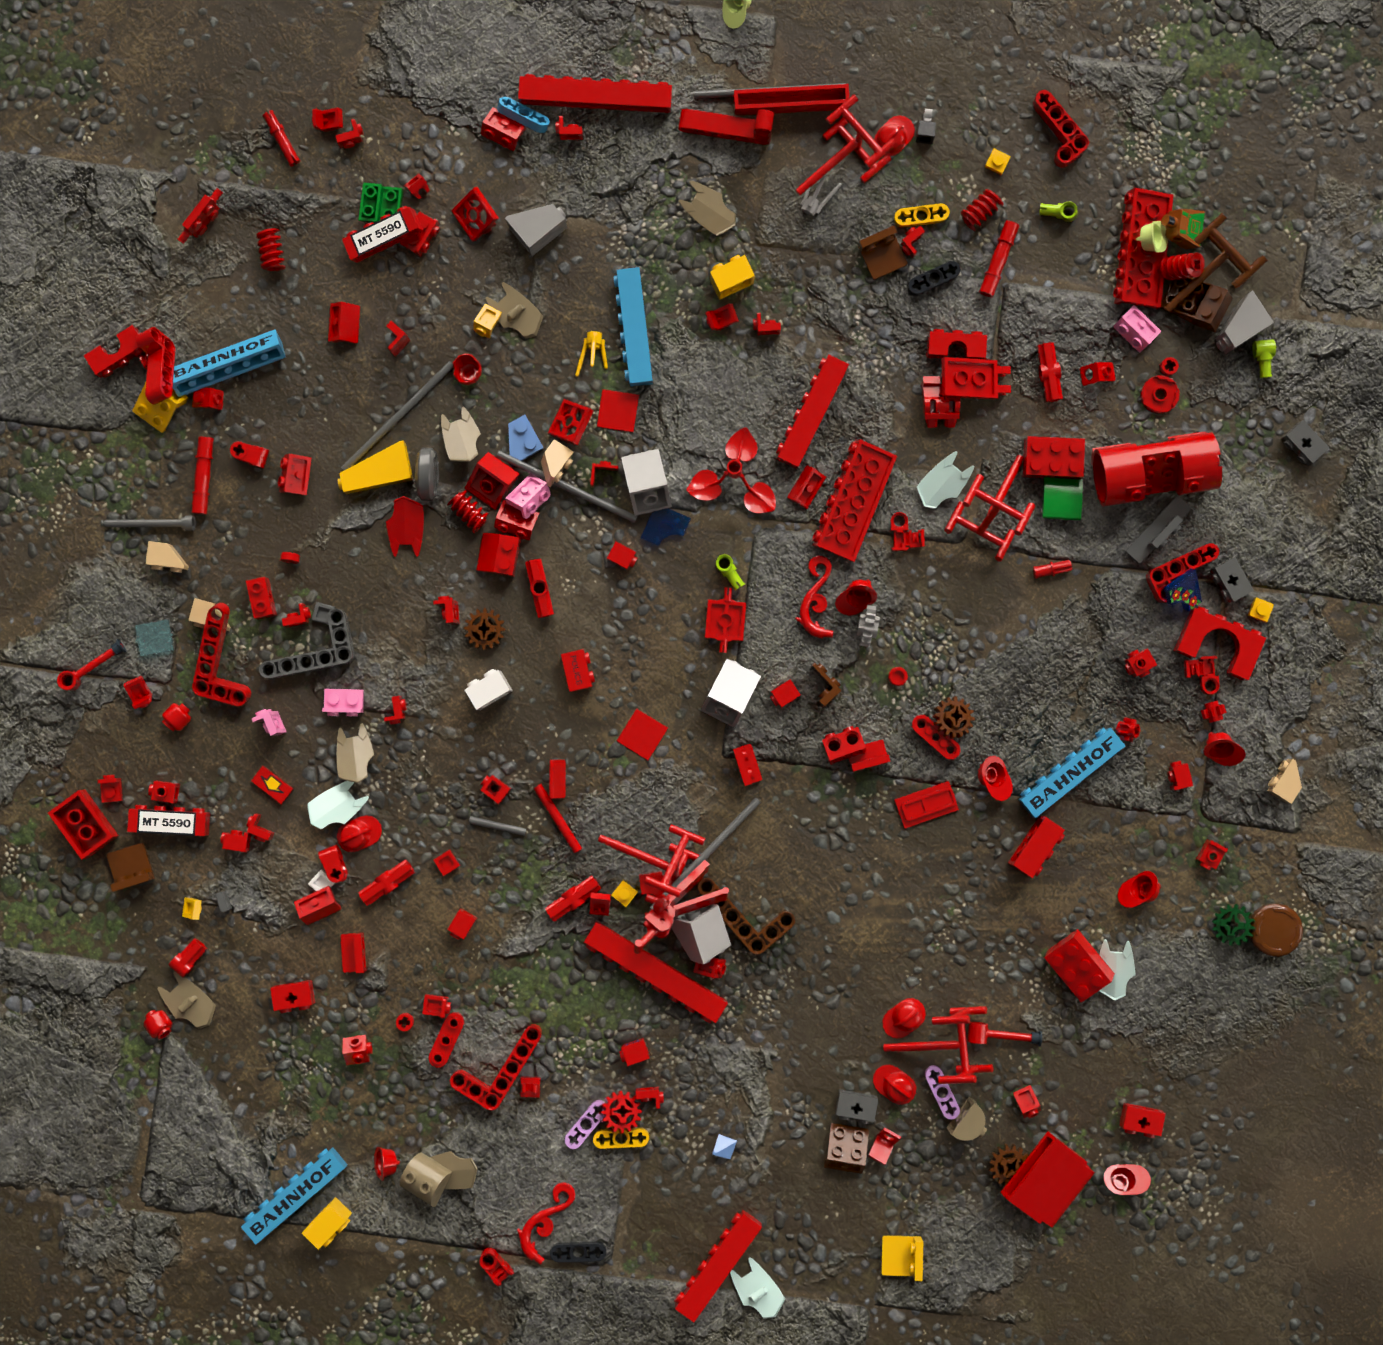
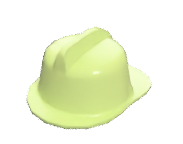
(735, 12)
(1153, 237)

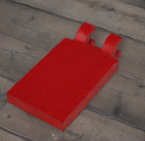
(973, 378)

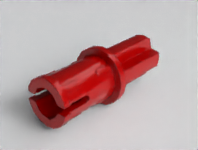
(1052, 569)

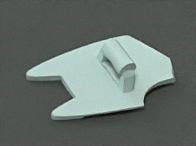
(943, 482)
(334, 806)
(1122, 965)
(758, 1291)

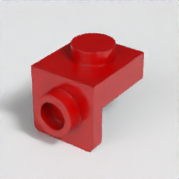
(327, 119)
(352, 137)
(911, 237)
(722, 317)
(208, 398)
(138, 692)
(399, 707)
(260, 833)
(436, 1005)

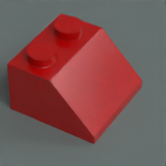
(491, 480)
(498, 554)

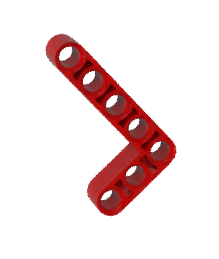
(727, 126)
(213, 659)
(505, 1073)

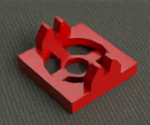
(458, 211)
(562, 416)

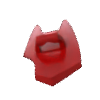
(406, 525)

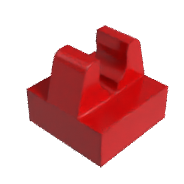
(415, 184)
(530, 1086)

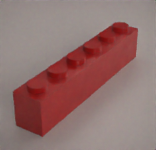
(790, 99)
(812, 412)
(718, 1265)

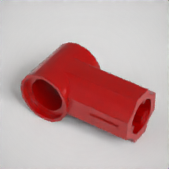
(184, 961)

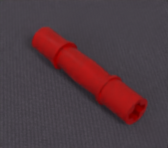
(999, 258)
(202, 475)

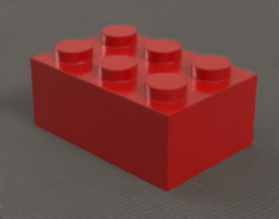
(1053, 457)
(83, 824)
(1037, 846)
(1079, 965)

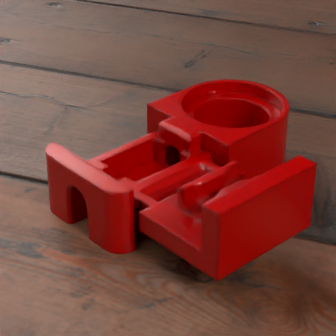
(903, 538)
(1204, 668)

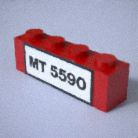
(382, 234)
(168, 821)

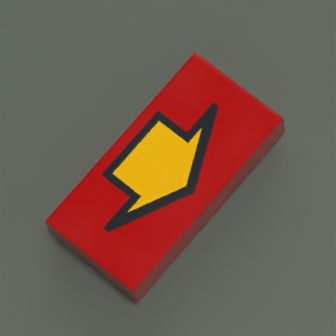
(272, 784)

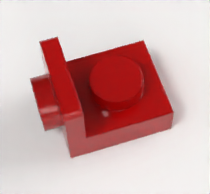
(571, 132)
(768, 328)
(294, 619)
(110, 788)
(600, 904)
(713, 969)
(647, 1093)
(1027, 1102)

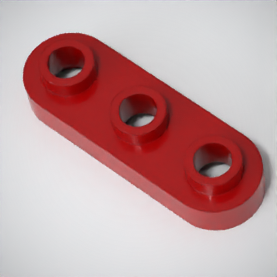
(939, 745)
(450, 1031)

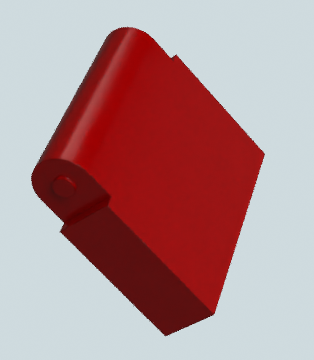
(1048, 1180)

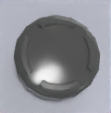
(427, 474)

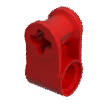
(252, 454)
(332, 862)
(498, 1268)

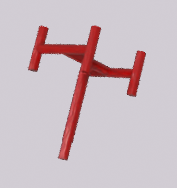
(853, 144)
(996, 505)
(673, 869)
(960, 1017)

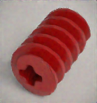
(979, 208)
(269, 250)
(1182, 266)
(468, 511)

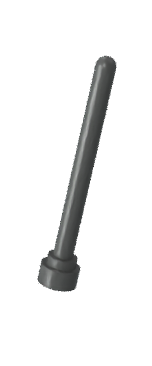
(187, 523)

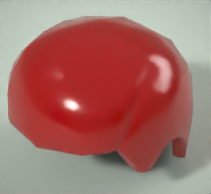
(467, 369)

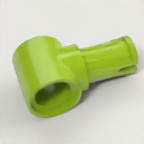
(1058, 210)
(1264, 352)
(730, 572)

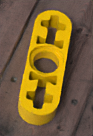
(907, 212)
(606, 1132)

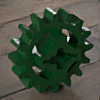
(1234, 915)

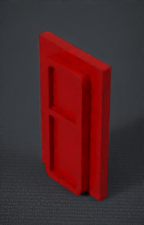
(926, 804)

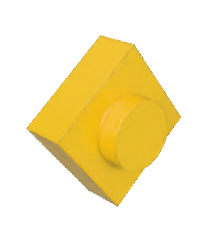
(997, 161)
(1260, 610)
(624, 893)
(191, 908)

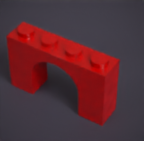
(1247, 643)

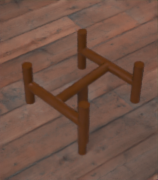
(1228, 252)

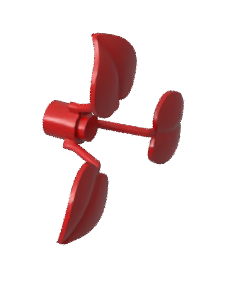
(739, 447)

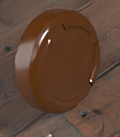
(1277, 930)

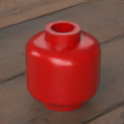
(176, 717)
(157, 1024)

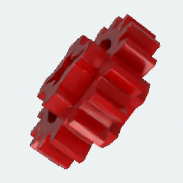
(620, 1119)

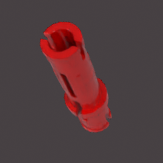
(276, 130)

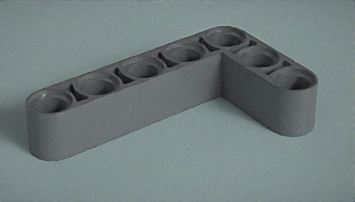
(316, 657)

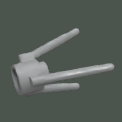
(810, 205)

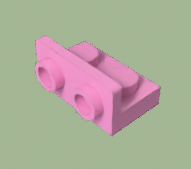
(1137, 329)
(529, 495)
(343, 700)
(272, 722)

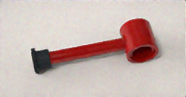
(116, 648)
(979, 1033)

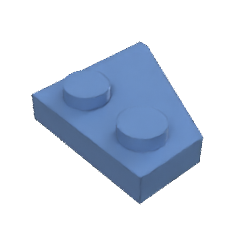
(523, 439)

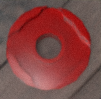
(1150, 400)

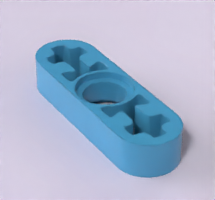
(514, 109)

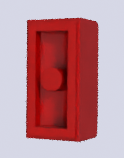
(806, 487)
(557, 783)

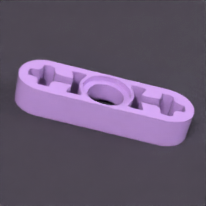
(943, 1107)
(573, 1132)

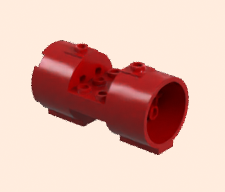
(1181, 464)

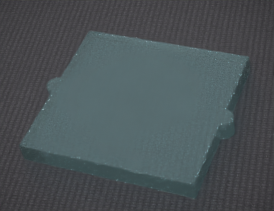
(154, 637)

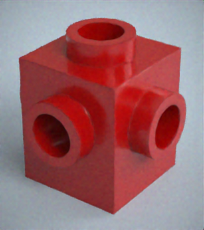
(1146, 663)
(356, 1050)

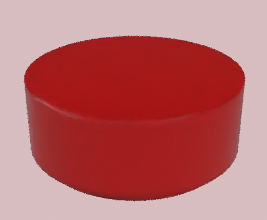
(289, 557)
(897, 676)

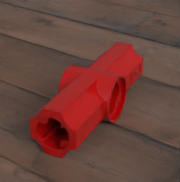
(1049, 372)
(542, 600)
(386, 882)
(572, 898)

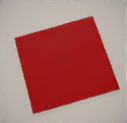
(617, 410)
(642, 734)

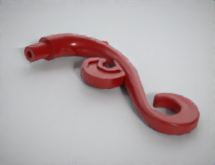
(804, 619)
(542, 1216)

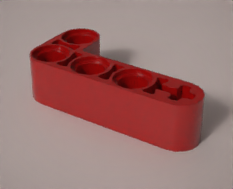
(1056, 126)
(160, 364)
(1182, 565)

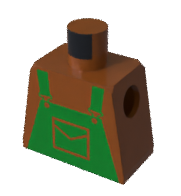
(1183, 226)

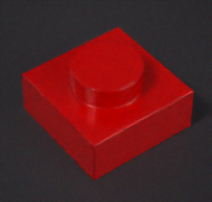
(446, 862)

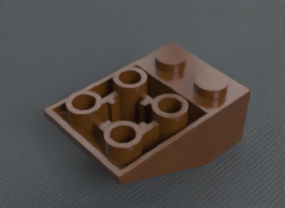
(1203, 307)

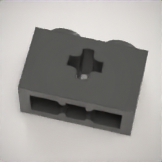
(1314, 444)
(1240, 585)
(849, 1098)

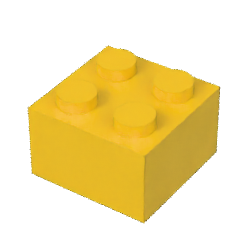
(732, 276)
(323, 1227)

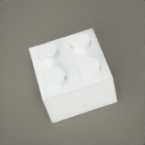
(488, 689)

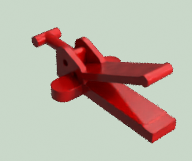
(664, 910)

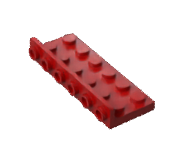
(1139, 270)
(854, 499)

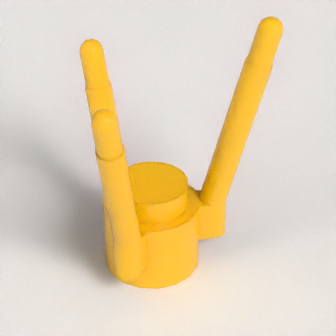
(593, 342)

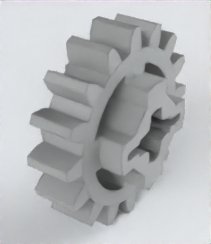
(868, 626)

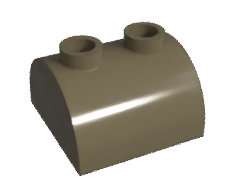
(969, 1122)
(425, 1178)

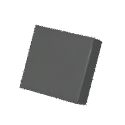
(321, 611)
(223, 901)

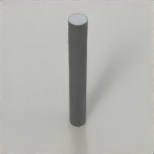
(497, 825)

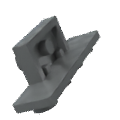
(1157, 532)

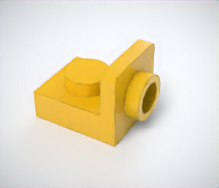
(486, 321)

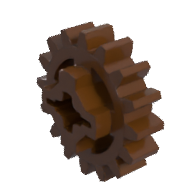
(476, 628)
(948, 723)
(1014, 1159)

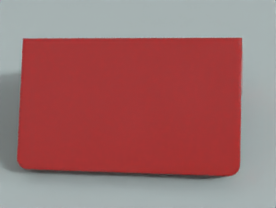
(344, 322)
(400, 341)
(874, 755)
(317, 905)
(353, 952)

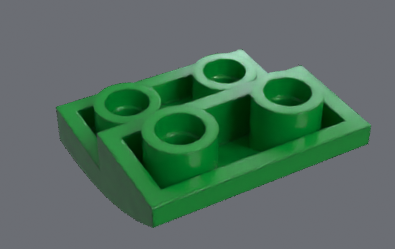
(379, 201)
(1062, 498)

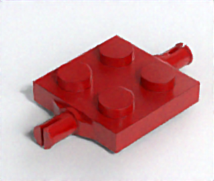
(199, 218)
(725, 620)

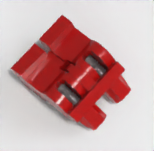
(936, 406)

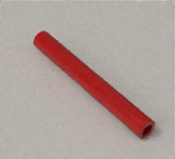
(557, 818)

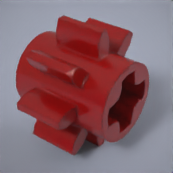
(1213, 711)
(1128, 729)

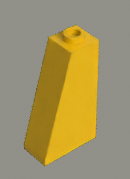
(380, 470)

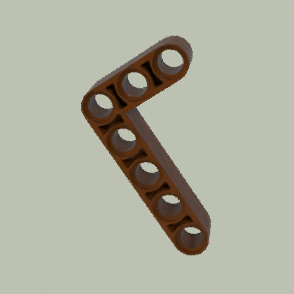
(741, 920)

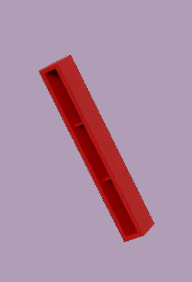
(595, 94)
(656, 972)

